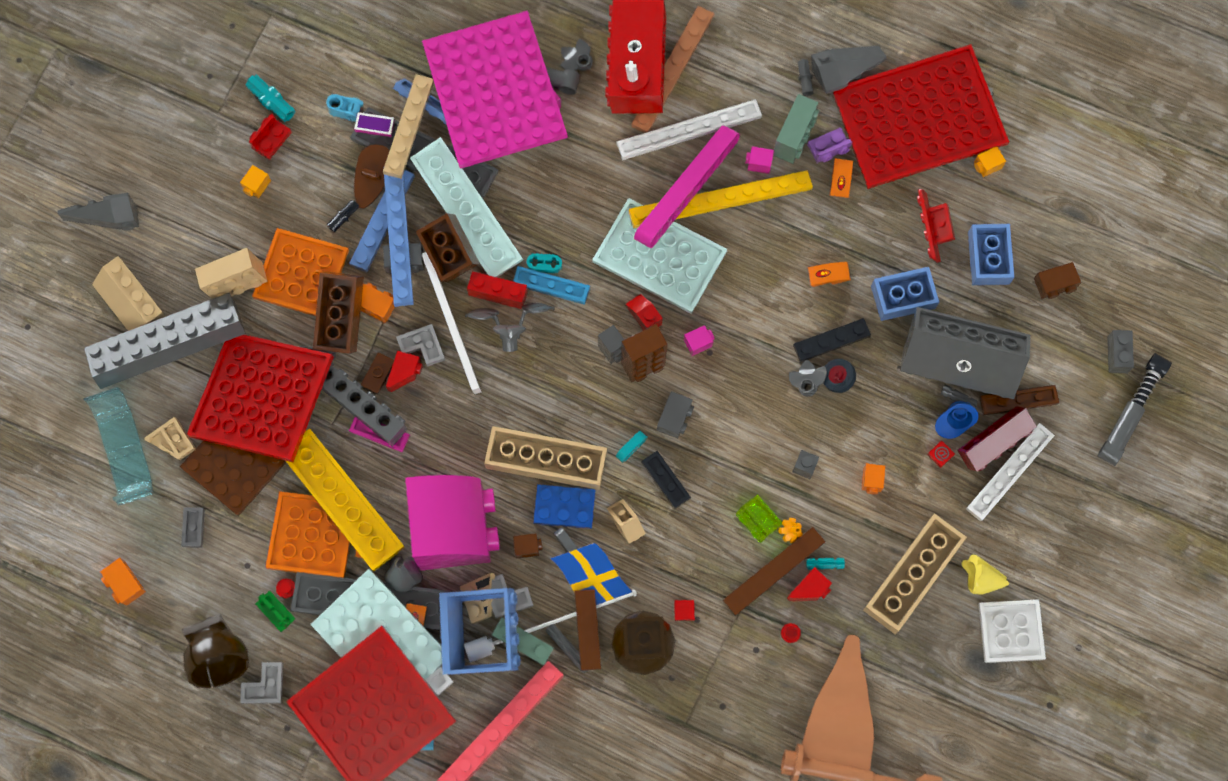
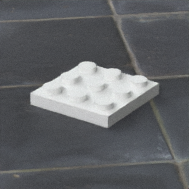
(1011, 631)

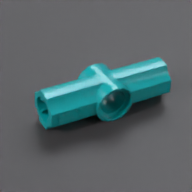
(270, 98)

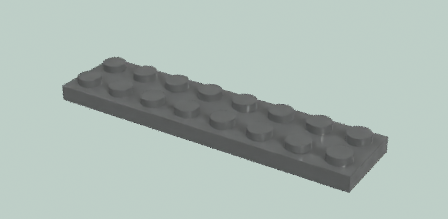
(480, 174)
(317, 592)

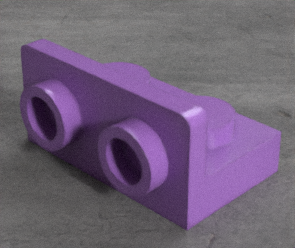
(829, 145)

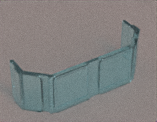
(121, 445)

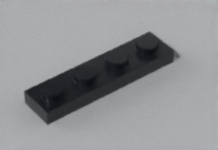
(832, 340)

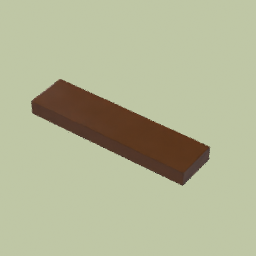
(1024, 398)
(587, 630)

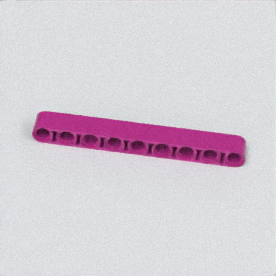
(686, 186)

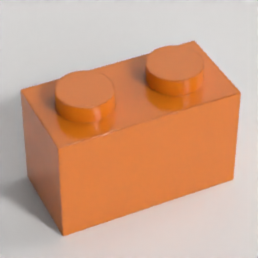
(376, 303)
(122, 582)

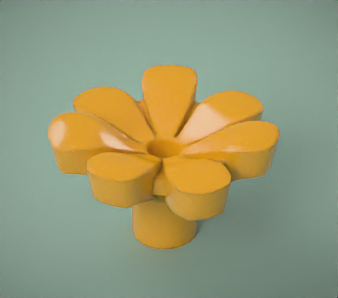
(791, 530)

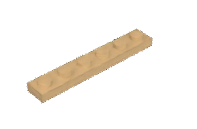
(408, 126)

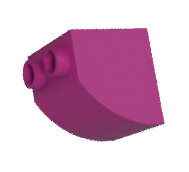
(450, 521)

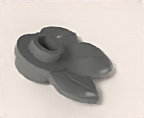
(574, 57)
(808, 376)

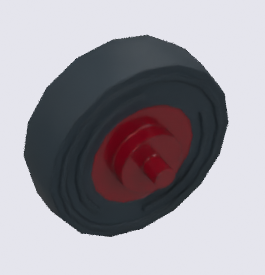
(840, 375)

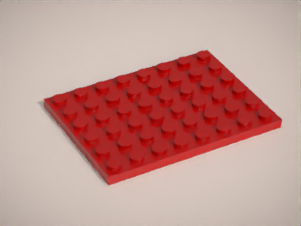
(920, 116)

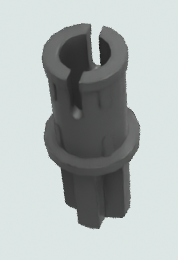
(805, 77)

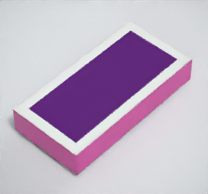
(374, 124)

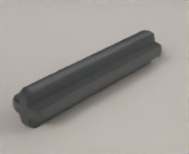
(564, 644)

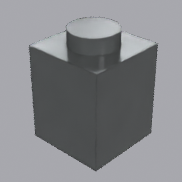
(805, 464)

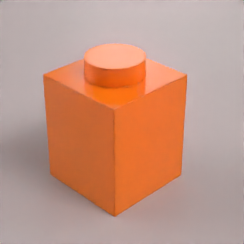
(873, 478)

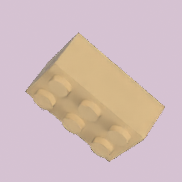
(231, 274)

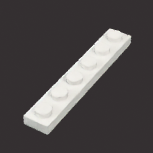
(1010, 472)

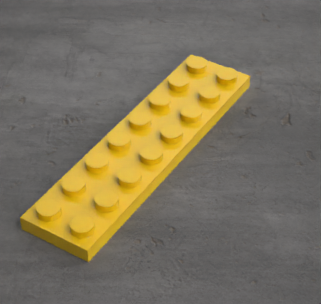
(344, 502)

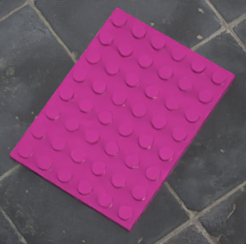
(494, 89)

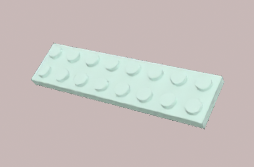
(461, 198)

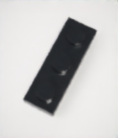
(666, 479)

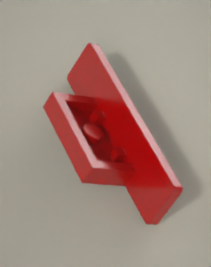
(937, 223)

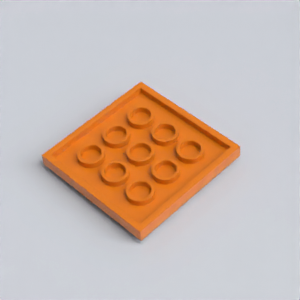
(295, 269)
(306, 538)

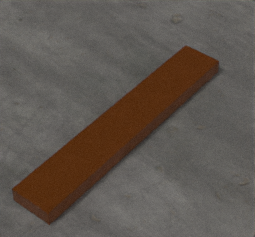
(773, 571)

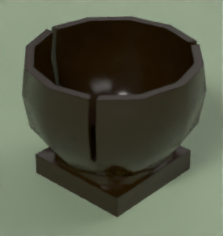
(643, 642)
(215, 648)

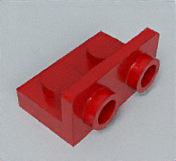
(269, 137)

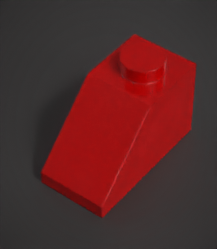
(644, 312)
(403, 370)
(811, 587)

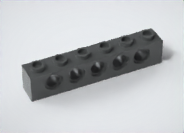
(390, 433)

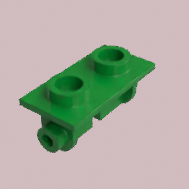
(275, 611)

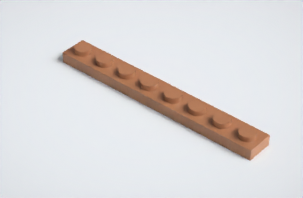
(677, 62)

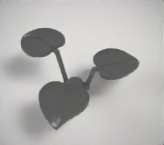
(510, 333)

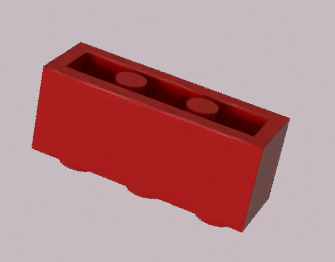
(497, 290)

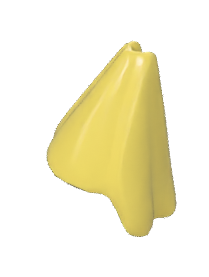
(982, 576)

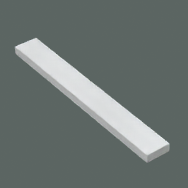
(688, 129)
(452, 325)

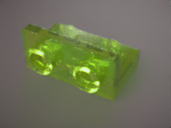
(758, 518)

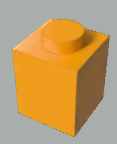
(989, 162)
(255, 182)

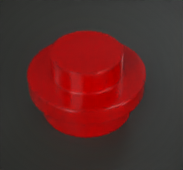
(285, 588)
(790, 633)

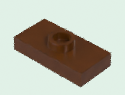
(377, 373)

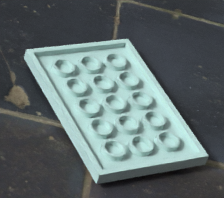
(673, 269)
(366, 608)

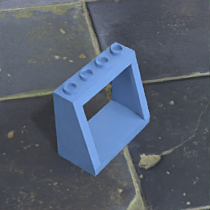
(453, 637)

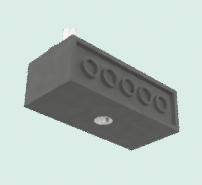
(965, 353)

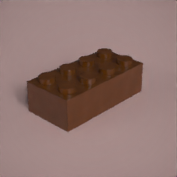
(338, 312)
(644, 353)

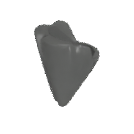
(403, 574)

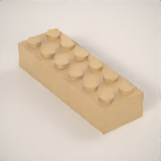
(545, 458)
(914, 574)

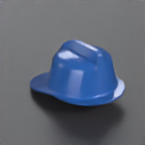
(956, 420)

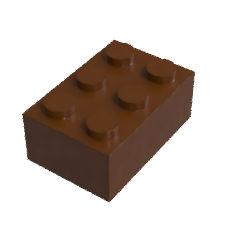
(447, 247)

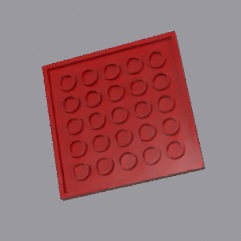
(260, 396)
(371, 710)

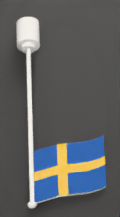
(584, 570)

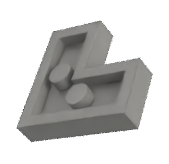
(424, 340)
(523, 598)
(268, 690)

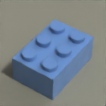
(991, 254)
(904, 292)

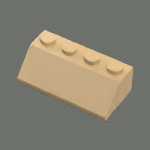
(126, 295)

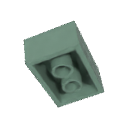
(796, 129)

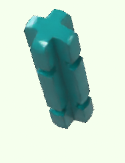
(825, 563)

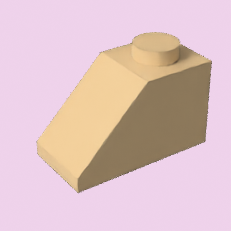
(626, 521)

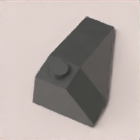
(839, 66)
(113, 212)

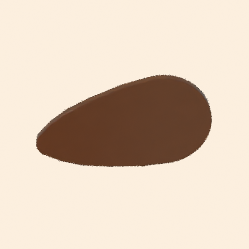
(369, 174)

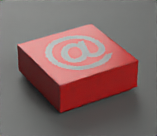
(941, 454)

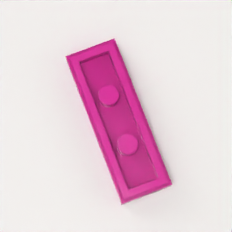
(362, 430)

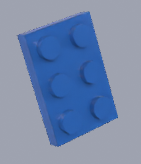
(564, 506)

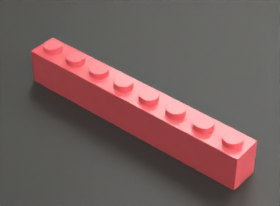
(503, 724)

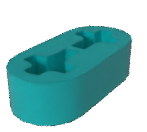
(544, 258)
(631, 446)

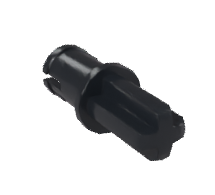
(342, 216)

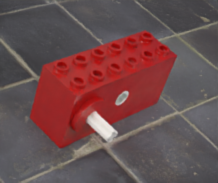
(636, 56)

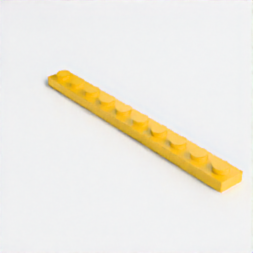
(734, 196)

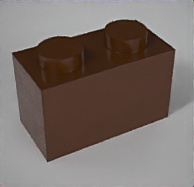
(1057, 280)

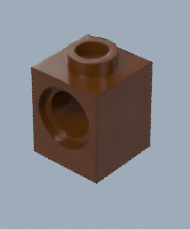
(527, 545)

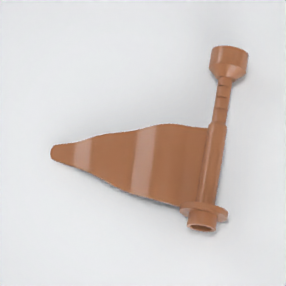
(840, 727)

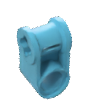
(347, 109)

